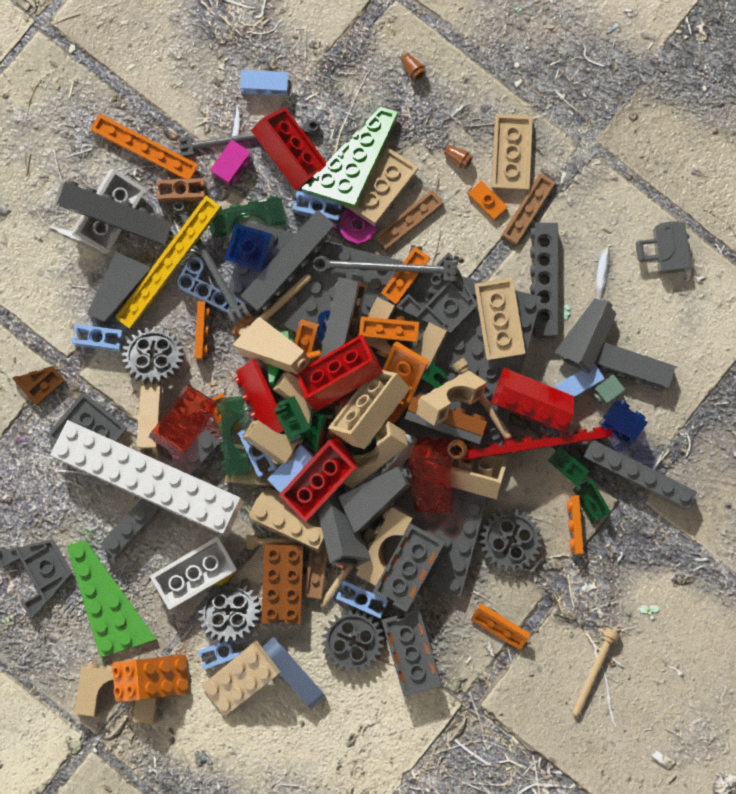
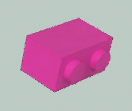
(231, 163)

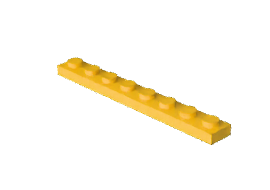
(168, 262)

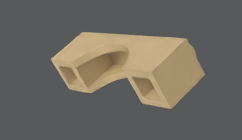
(436, 404)
(389, 442)
(396, 523)

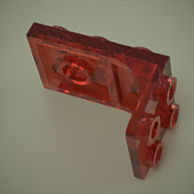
(184, 421)
(431, 476)

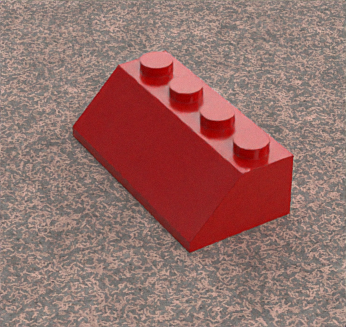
(289, 147)
(339, 373)
(258, 395)
(534, 400)
(319, 479)

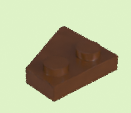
(39, 384)

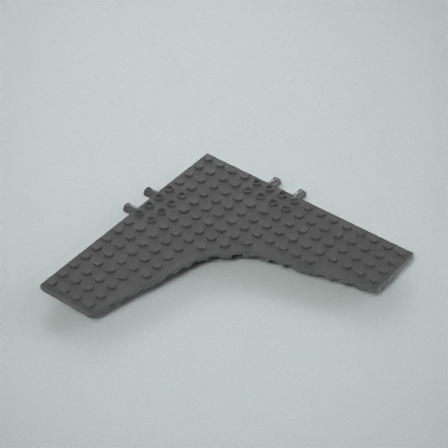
(466, 341)

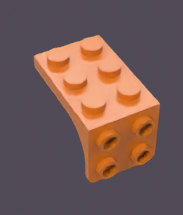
(410, 368)
(150, 678)

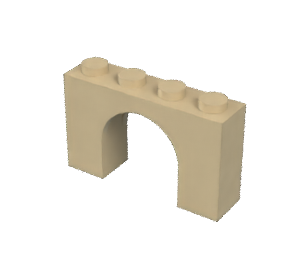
(428, 345)
(267, 440)
(90, 685)

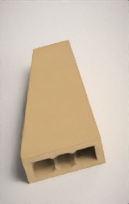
(271, 347)
(149, 416)

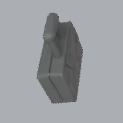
(670, 248)

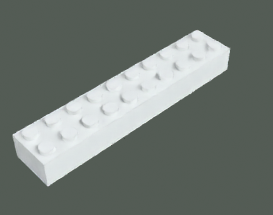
(147, 478)

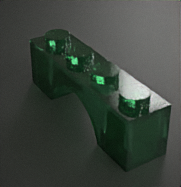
(269, 211)
(232, 411)

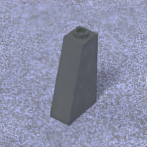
(116, 288)
(587, 336)
(371, 499)
(341, 542)

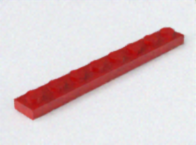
(530, 444)

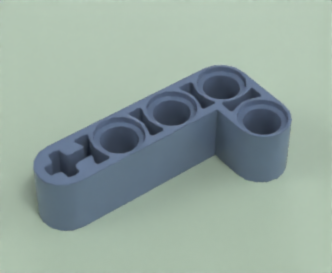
(198, 284)
(293, 673)

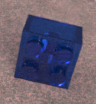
(249, 248)
(623, 421)

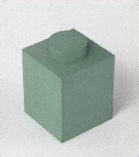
(608, 390)

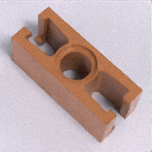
(177, 183)

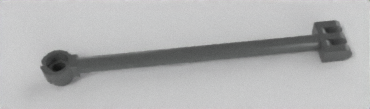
(191, 146)
(446, 270)
(235, 309)

